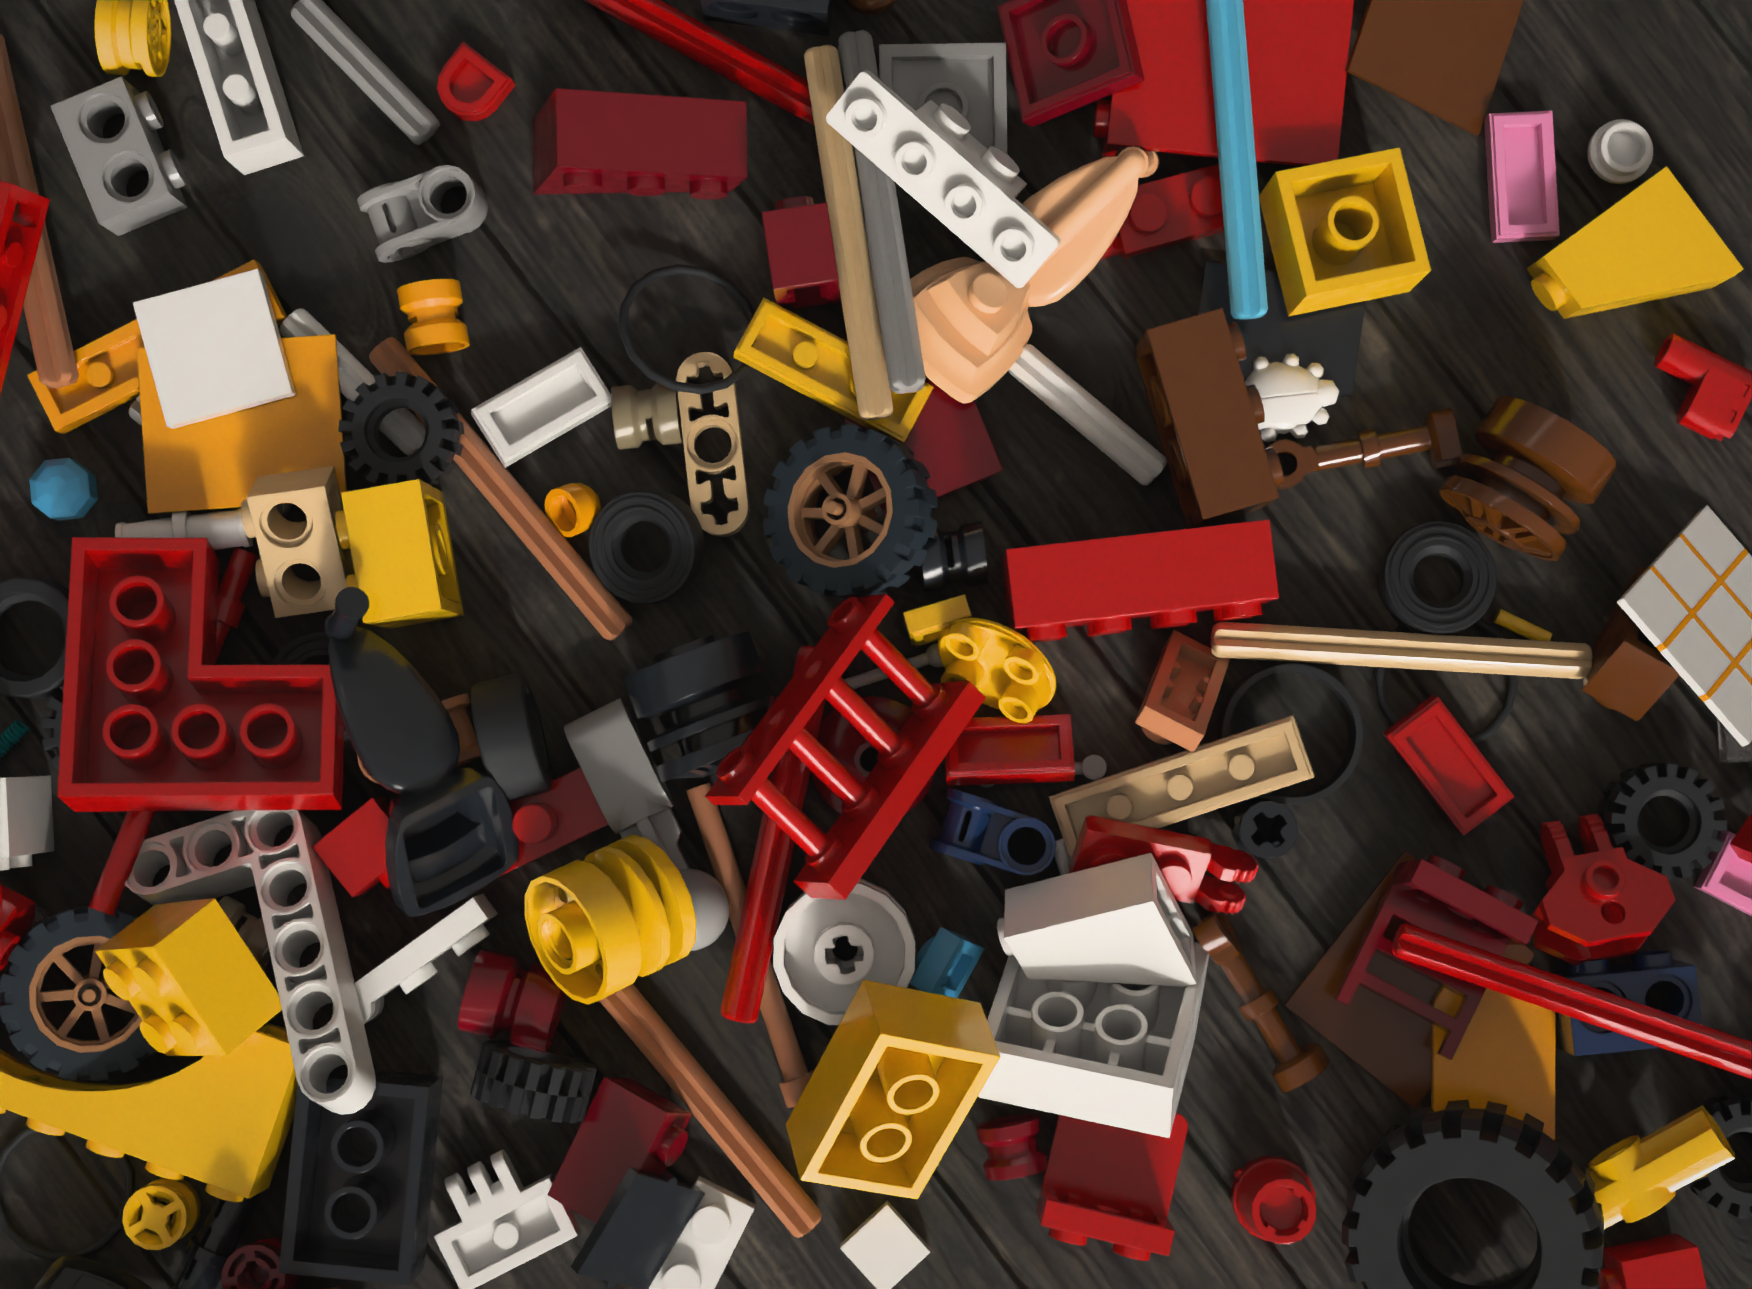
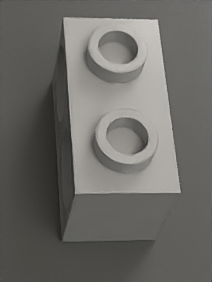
(111, 162)

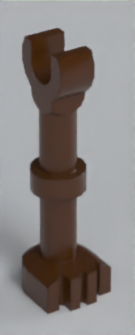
(1437, 435)
(1295, 1063)

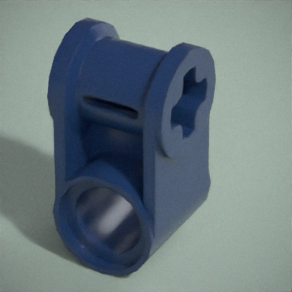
(988, 833)

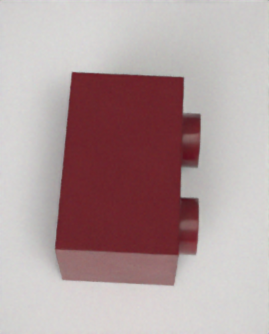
(620, 1131)

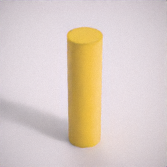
(1521, 626)

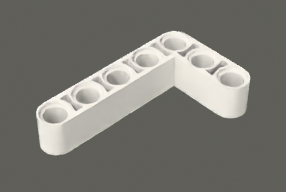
(287, 929)

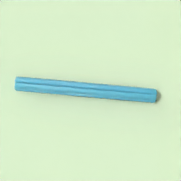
(1237, 158)

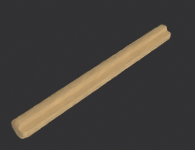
(848, 238)
(1401, 650)

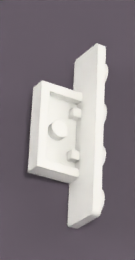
(947, 174)

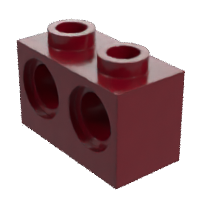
(801, 254)

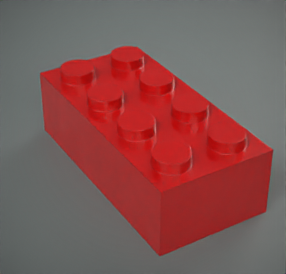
(1139, 577)

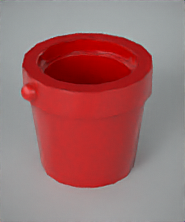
(1274, 1199)

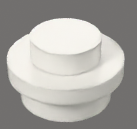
(1620, 151)

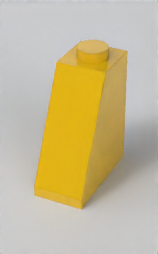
(1635, 253)

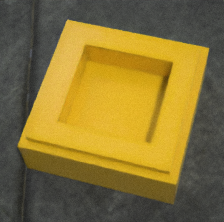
(928, 622)

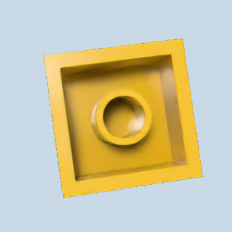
(1344, 231)
(400, 553)
(189, 979)

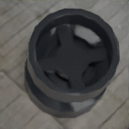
(967, 558)

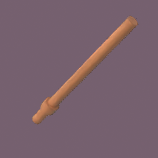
(772, 1003)

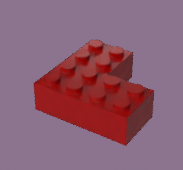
(154, 715)

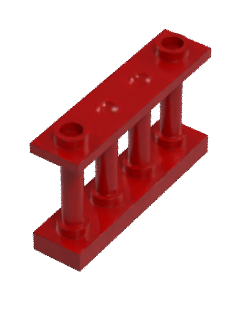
(904, 758)

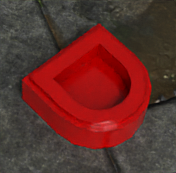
(472, 85)

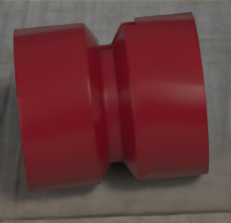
(512, 1001)

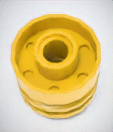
(610, 918)

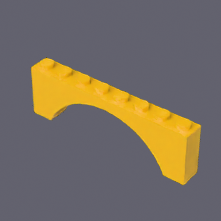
(207, 1122)

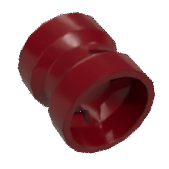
(266, 1255)

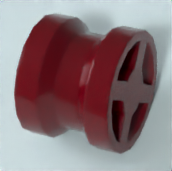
(1011, 1147)

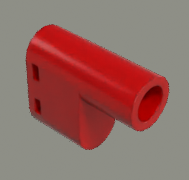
(1716, 387)

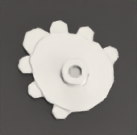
(1291, 396)

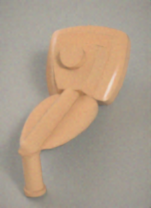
(977, 320)

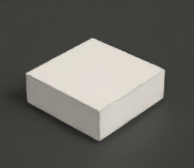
(885, 1247)

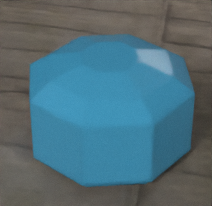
(63, 489)

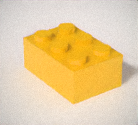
(891, 1090)

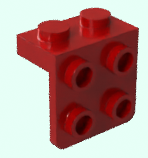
(1111, 1186)

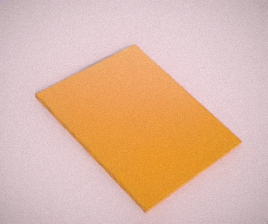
(221, 457)

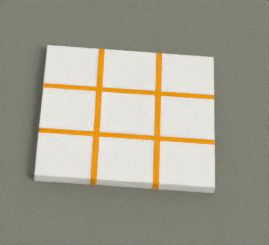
(1699, 616)

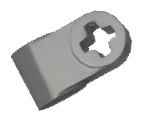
(410, 215)

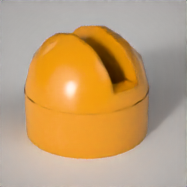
(572, 508)

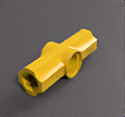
(1644, 1173)

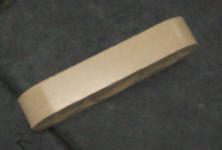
(702, 493)

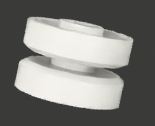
(805, 943)

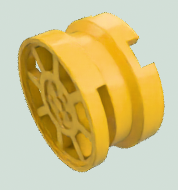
(133, 36)

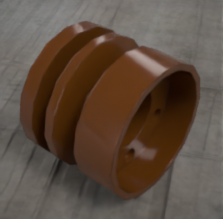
(1532, 468)

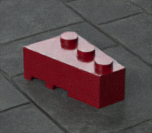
(638, 144)

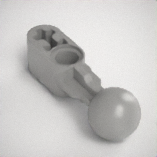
(640, 804)

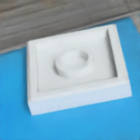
(214, 348)

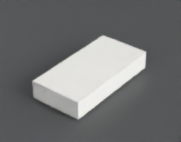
(542, 407)

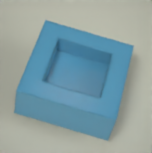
(945, 963)

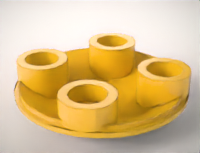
(999, 664)

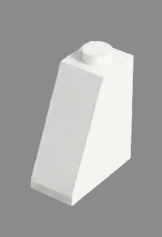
(1100, 927)

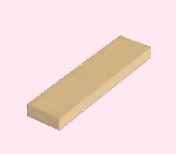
(1190, 781)

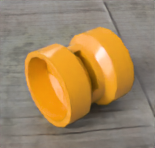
(433, 311)

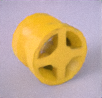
(149, 1222)

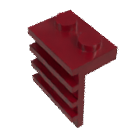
(1439, 901)

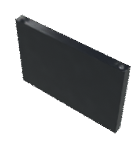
(1315, 337)

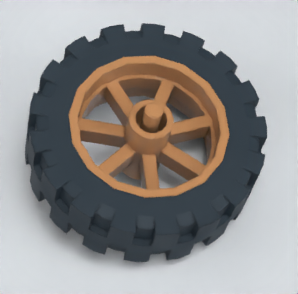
(794, 512)
(25, 1015)

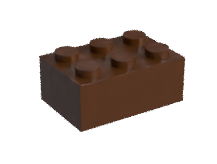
(1207, 418)

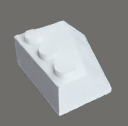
(1094, 1047)

